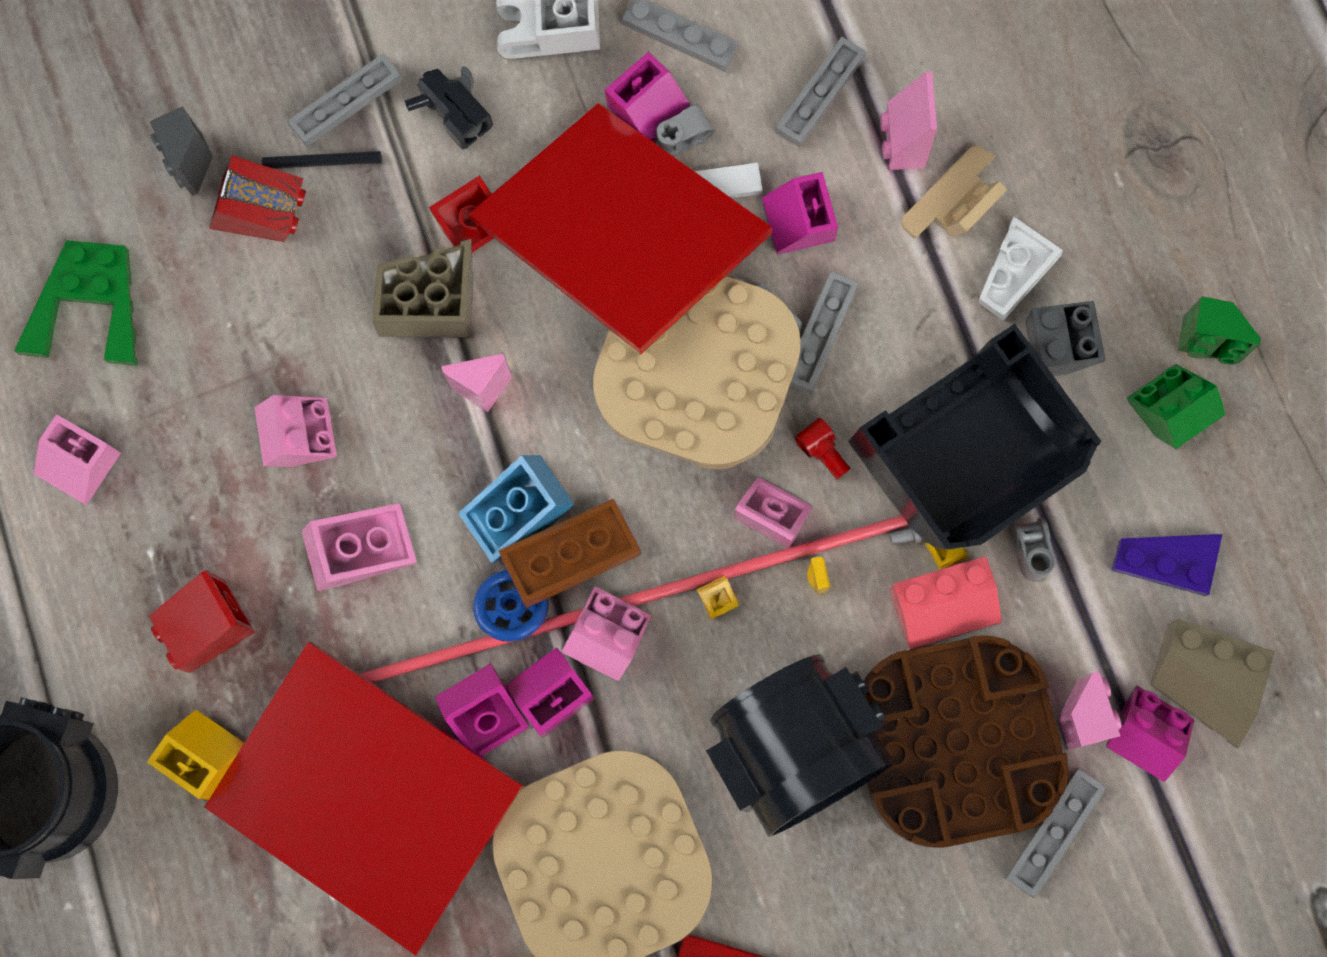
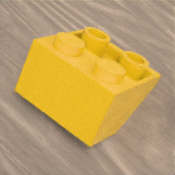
(196, 754)

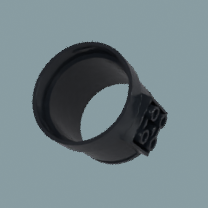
(798, 743)
(85, 785)

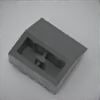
(183, 148)
(1066, 336)

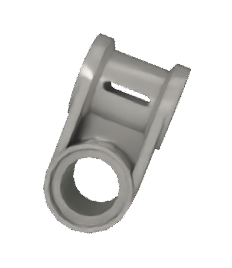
(684, 131)
(1032, 542)

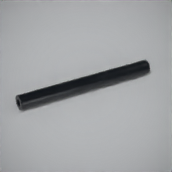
(322, 159)

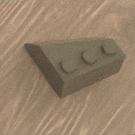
(426, 294)
(1213, 677)

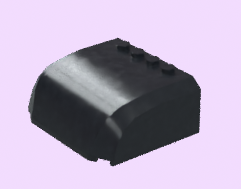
(978, 445)

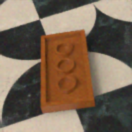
(569, 553)

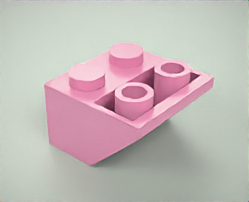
(294, 430)
(73, 459)
(606, 634)
(1088, 713)

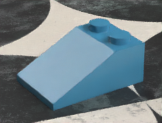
(516, 505)

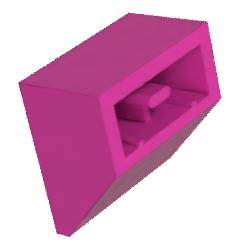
(646, 96)
(800, 214)
(549, 692)
(1152, 734)

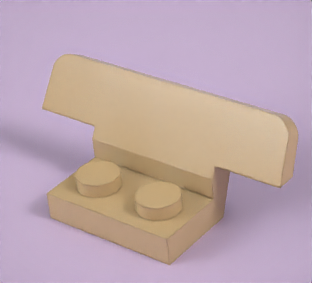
(956, 197)

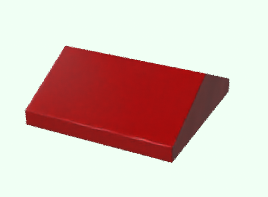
(454, 217)

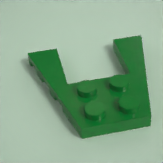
(85, 275)

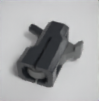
(454, 103)

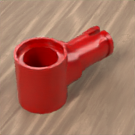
(818, 441)

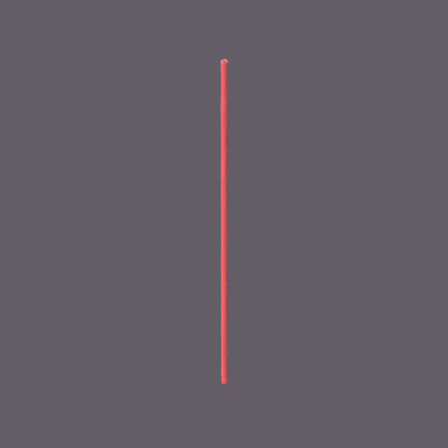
(648, 595)

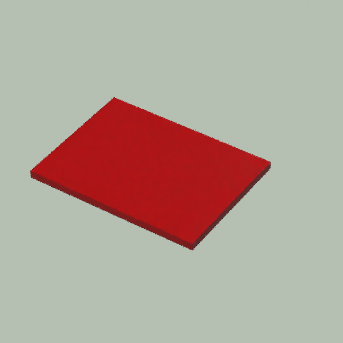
(620, 226)
(364, 797)

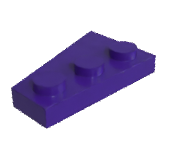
(1170, 560)

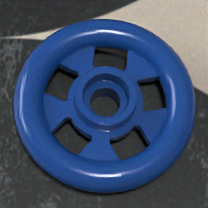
(487, 619)

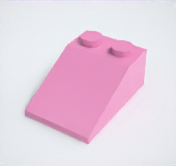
(910, 125)
(357, 546)

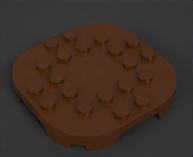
(966, 742)

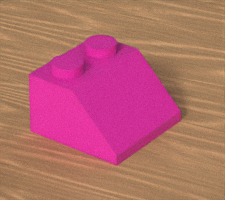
(481, 711)

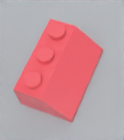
(947, 603)

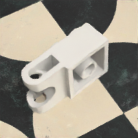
(548, 27)

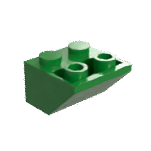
(1217, 331)
(1177, 405)

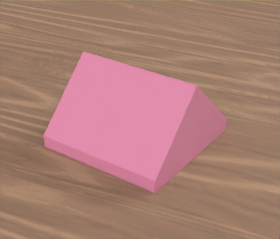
(479, 379)
(772, 512)

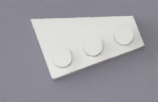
(1018, 268)

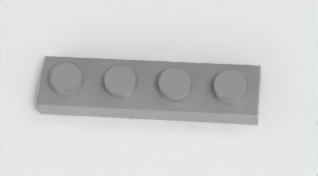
(680, 33)
(820, 92)
(345, 100)
(823, 329)
(1055, 833)

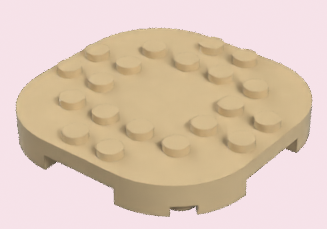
(708, 382)
(603, 860)

